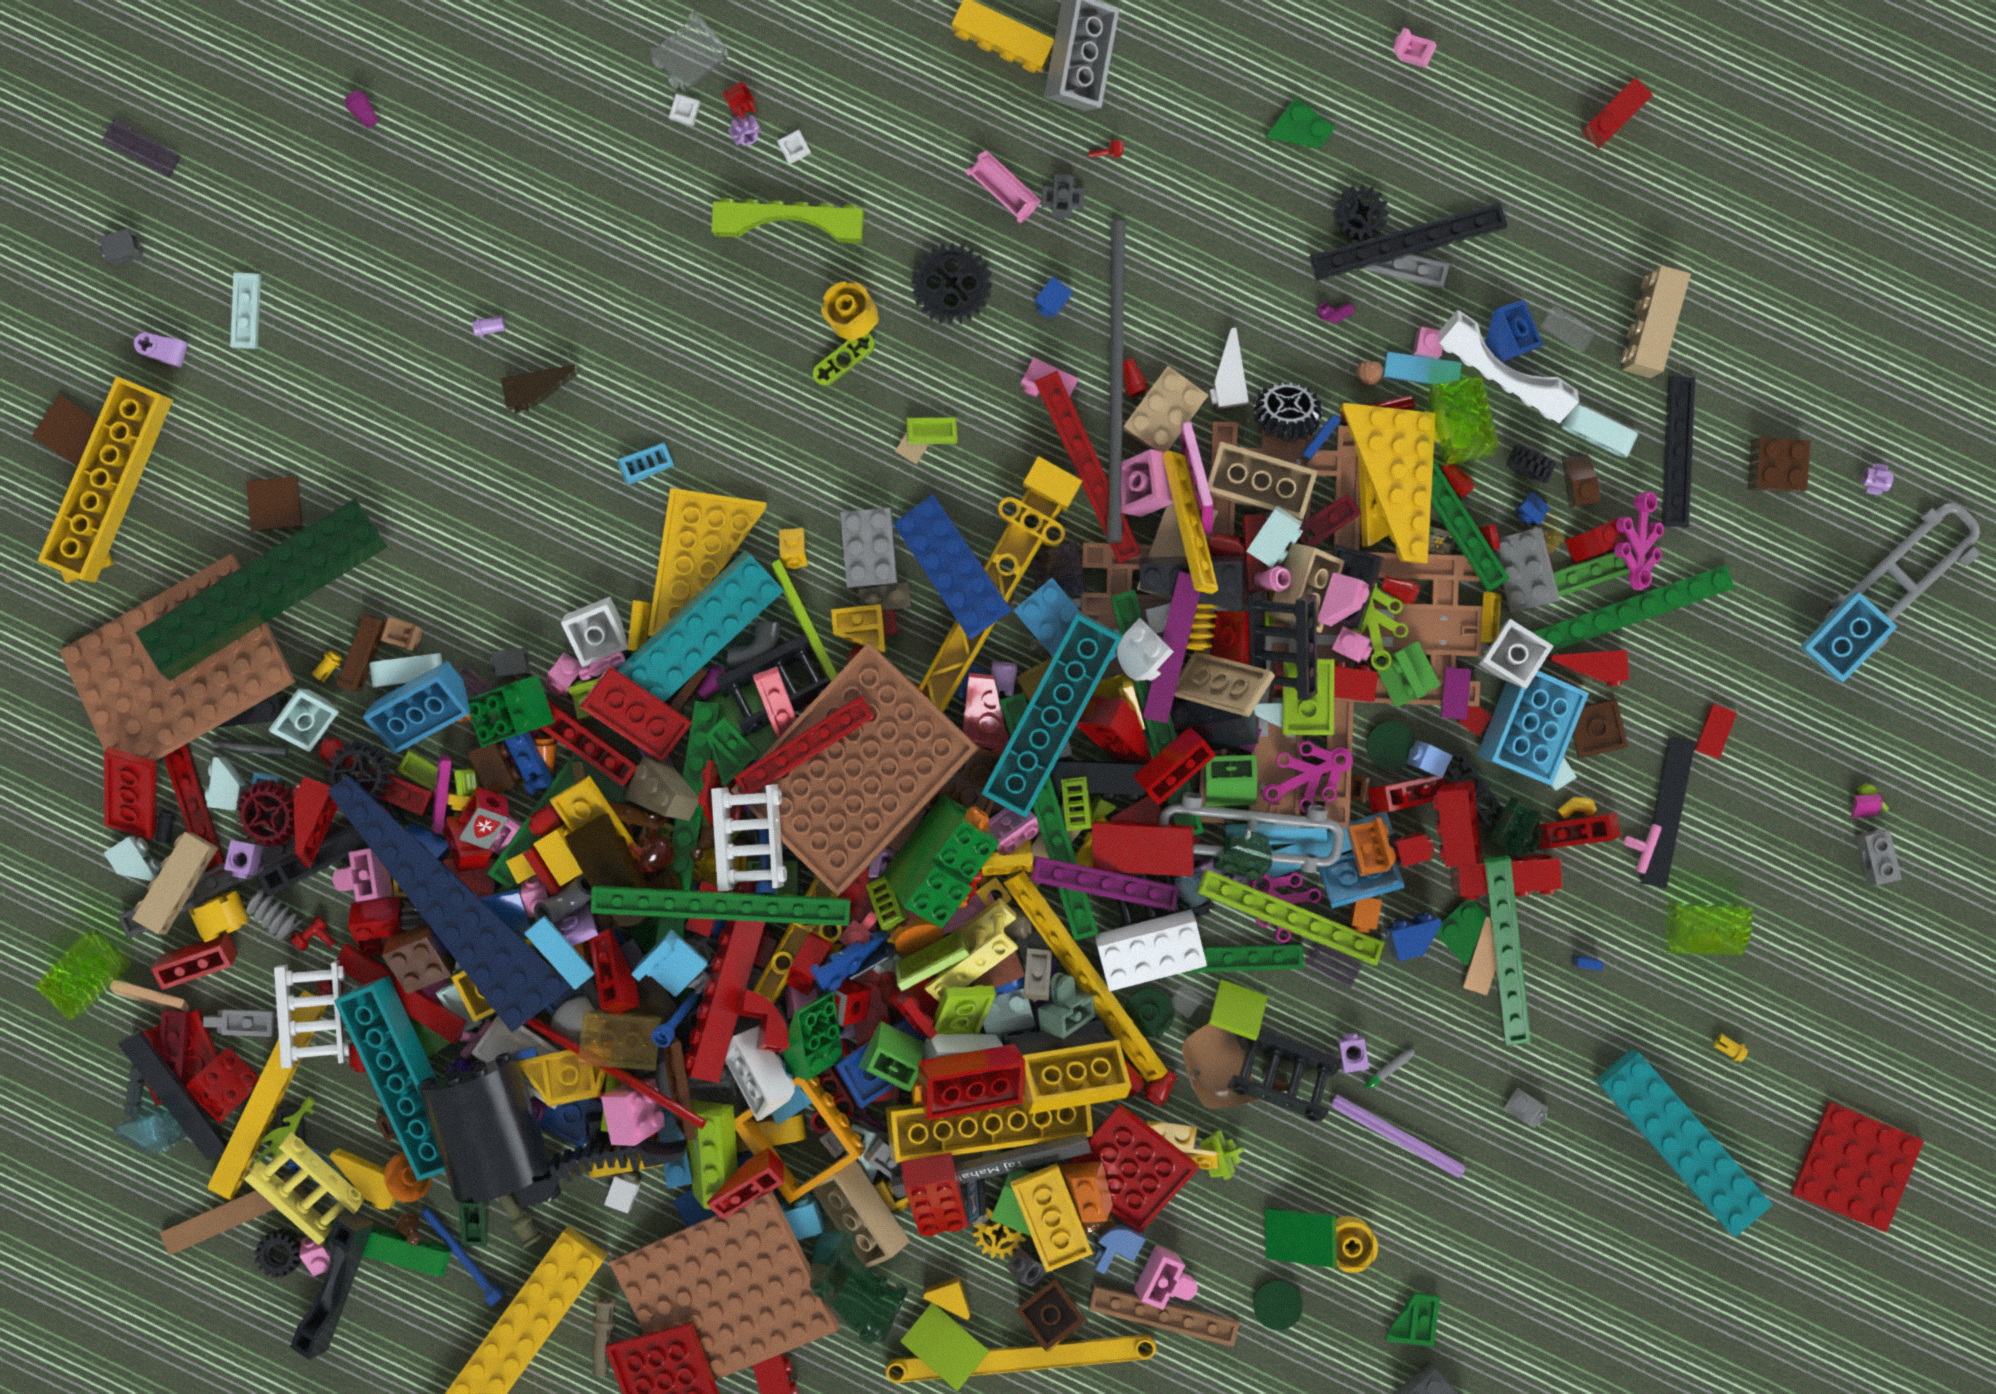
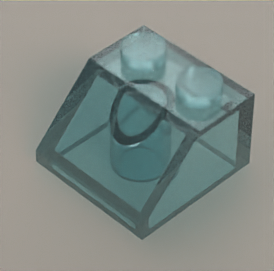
(152, 1132)

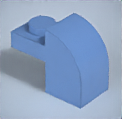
(1120, 1240)

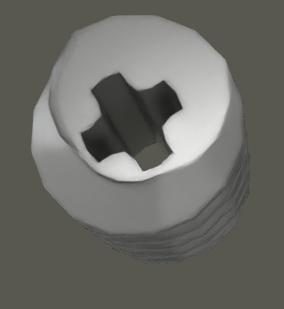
(272, 915)

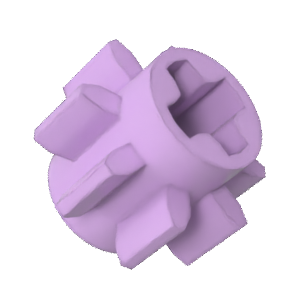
(744, 130)
(1877, 479)

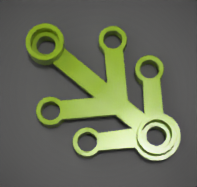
(1372, 619)

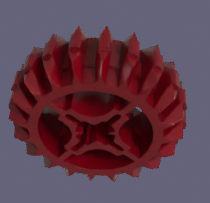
(275, 822)

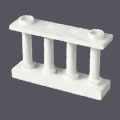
(726, 851)
(289, 1028)

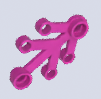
(1640, 573)
(1310, 774)
(1270, 883)

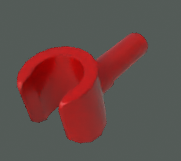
(1115, 150)

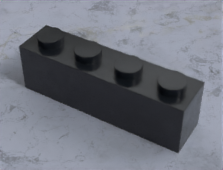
(1102, 777)
(1034, 1040)

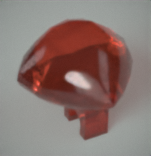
(656, 856)

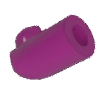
(1333, 314)

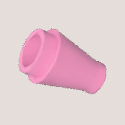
(1273, 579)

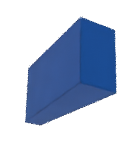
(527, 1053)

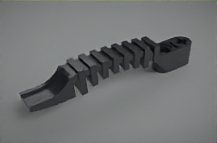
(649, 1151)

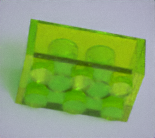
(1463, 420)
(83, 975)

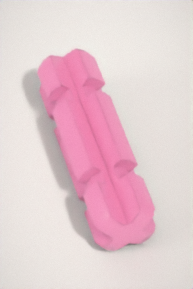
(598, 667)

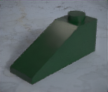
(474, 1222)

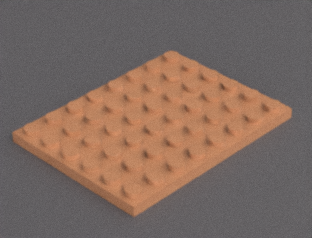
(142, 709)
(871, 783)
(735, 1281)

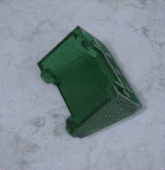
(851, 1289)

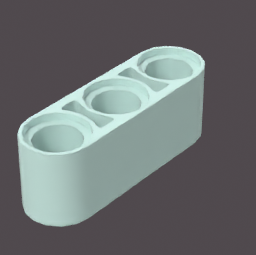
(1600, 431)
(402, 669)

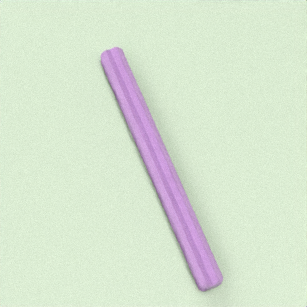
(1397, 1136)

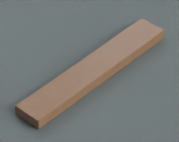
(219, 1219)
(1171, 1318)

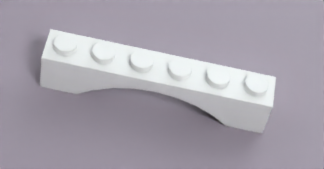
(1547, 394)

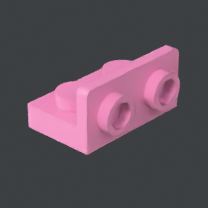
(1040, 369)
(1012, 829)

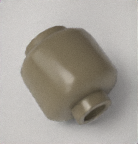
(1020, 927)

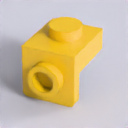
(792, 548)

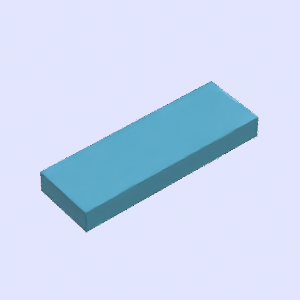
(1420, 369)
(559, 952)

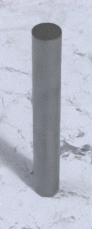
(249, 747)

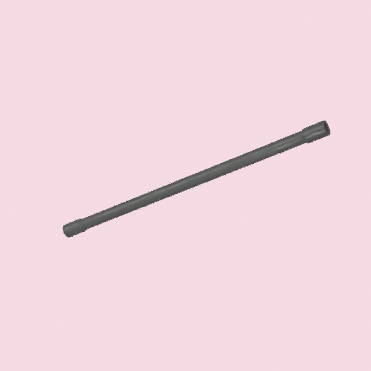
(1114, 520)

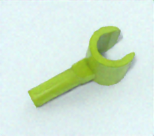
(1867, 789)

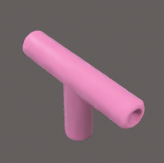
(1646, 847)
(473, 1038)

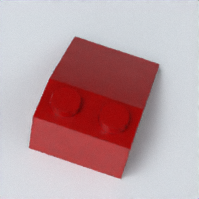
(1115, 729)
(312, 818)

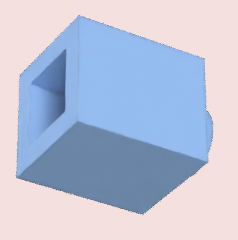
(1429, 758)

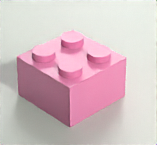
(1144, 484)
(631, 1114)

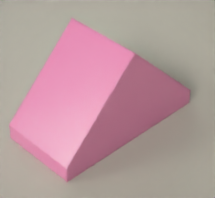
(506, 835)

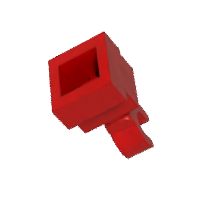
(739, 99)

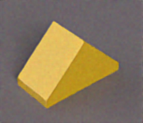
(949, 1296)

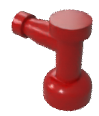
(317, 928)

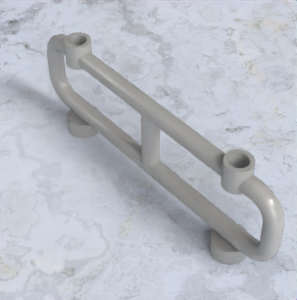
(1964, 553)
(1316, 818)

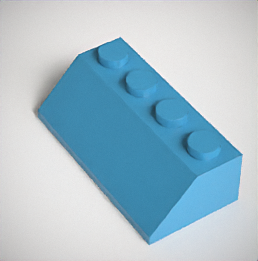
(419, 708)

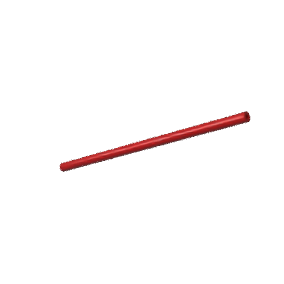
(621, 1075)

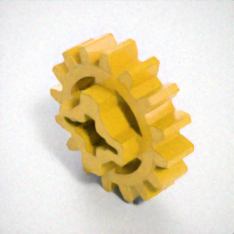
(1007, 1235)

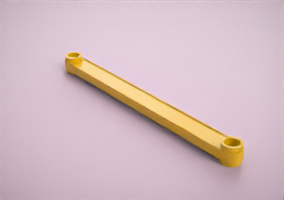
(1036, 1358)

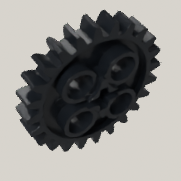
(968, 269)

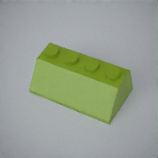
(714, 1151)

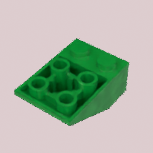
(510, 711)
(813, 1038)

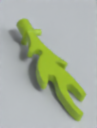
(278, 1135)

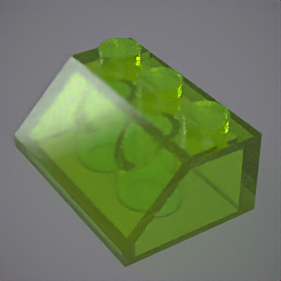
(1708, 928)

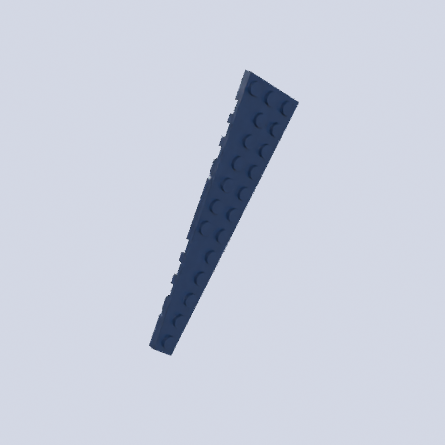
(487, 949)

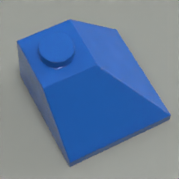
(1512, 332)

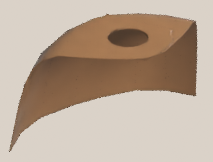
(1218, 1059)

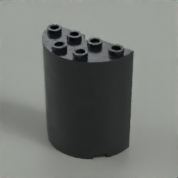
(485, 1129)

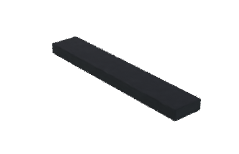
(1678, 451)
(1669, 808)
(173, 1094)

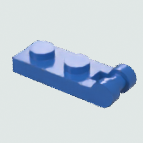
(529, 760)

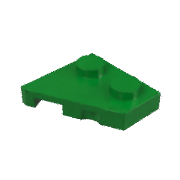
(1301, 127)
(729, 750)
(1461, 929)
(1416, 1321)

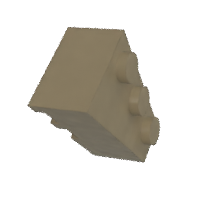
(661, 789)

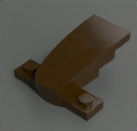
(608, 862)

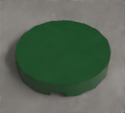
(1390, 745)
(1150, 1011)
(1277, 1304)

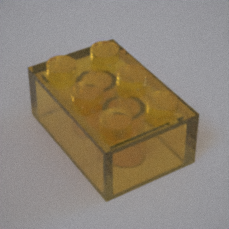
(618, 1040)

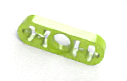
(843, 369)

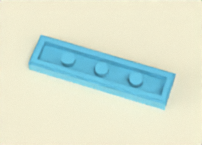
(1282, 833)

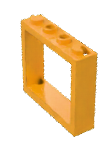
(837, 1122)

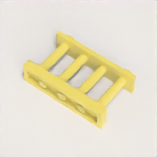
(985, 945)
(293, 1205)

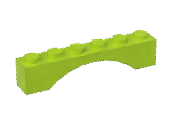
(736, 219)

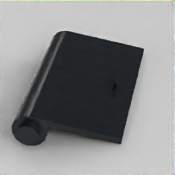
(652, 997)

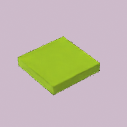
(1238, 1010)

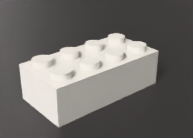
(1150, 950)

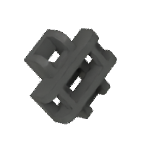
(1064, 195)

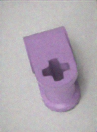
(163, 349)
(1005, 676)

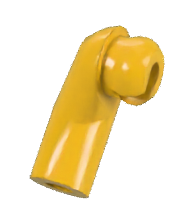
(1578, 804)

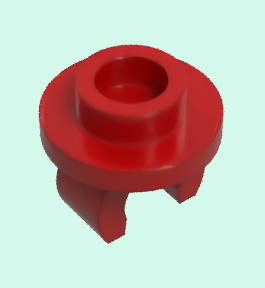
(326, 989)

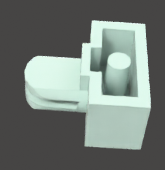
(1274, 537)

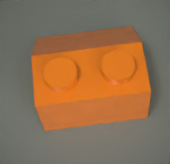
(1088, 1190)

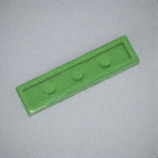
(1590, 572)

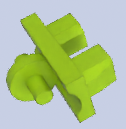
(1218, 1144)

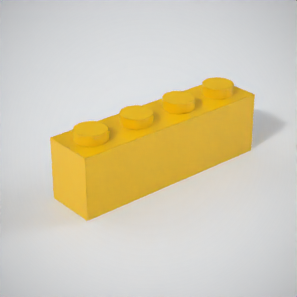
(1002, 35)

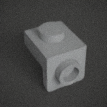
(1526, 1108)

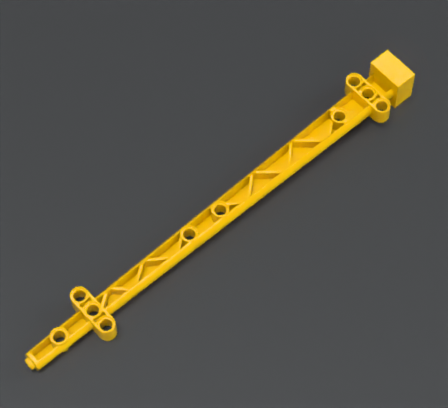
(1046, 494)

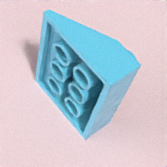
(1533, 727)

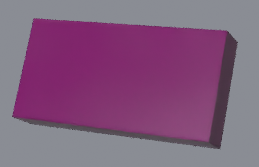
(1455, 693)

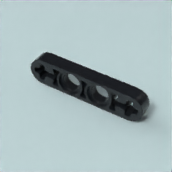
(1480, 791)

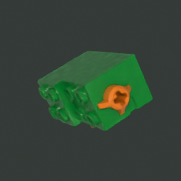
(941, 860)

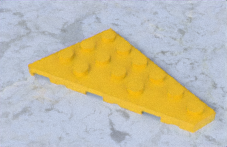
(1399, 463)
(696, 546)

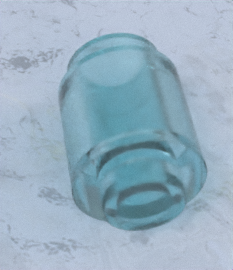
(1188, 886)

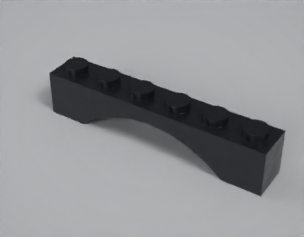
(332, 850)
(347, 1248)

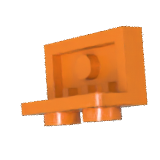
(1371, 847)

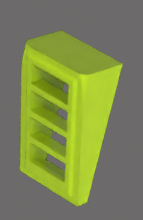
(467, 781)
(1078, 825)
(899, 917)

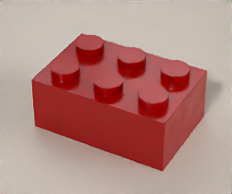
(1458, 824)

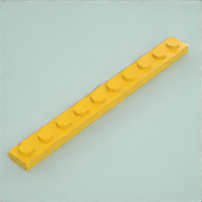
(1085, 976)

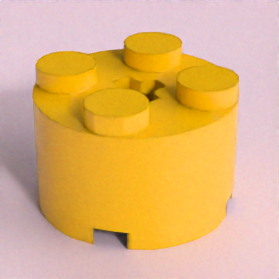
(849, 310)
(219, 915)
(1362, 1251)

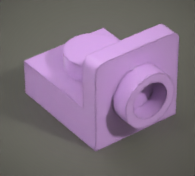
(881, 862)

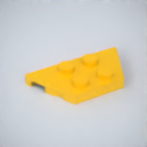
(1372, 523)
(561, 1078)

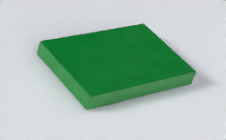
(1301, 1237)

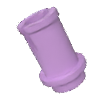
(488, 326)

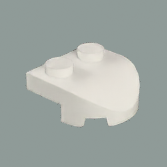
(1142, 652)

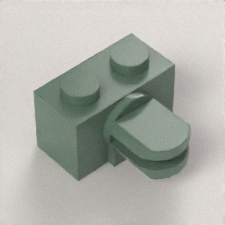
(1066, 1009)

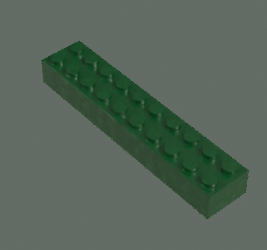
(261, 590)

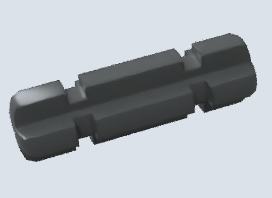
(134, 1093)

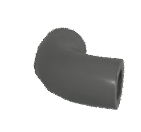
(765, 640)
(565, 901)

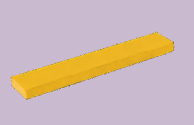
(1190, 522)

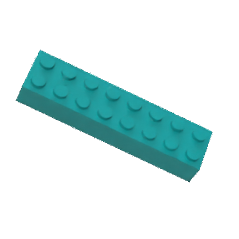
(702, 627)
(1052, 714)
(394, 1067)
(1683, 1142)

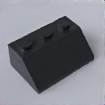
(1216, 726)

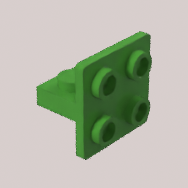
(1408, 675)

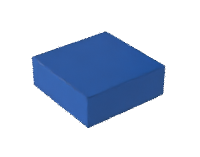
(1587, 962)

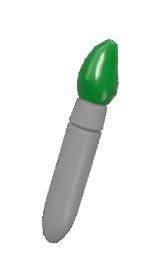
(1375, 1079)

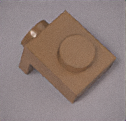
(400, 633)

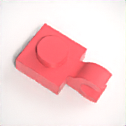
(858, 931)

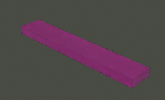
(1176, 637)
(1104, 883)

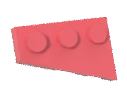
(983, 713)

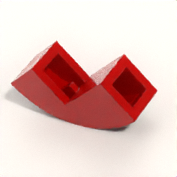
(772, 1029)

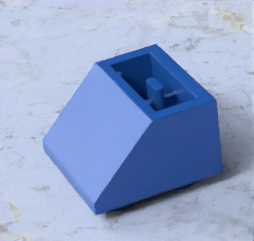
(1411, 937)

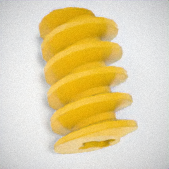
(1200, 627)

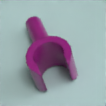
(868, 1118)

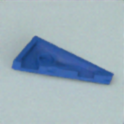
(846, 962)

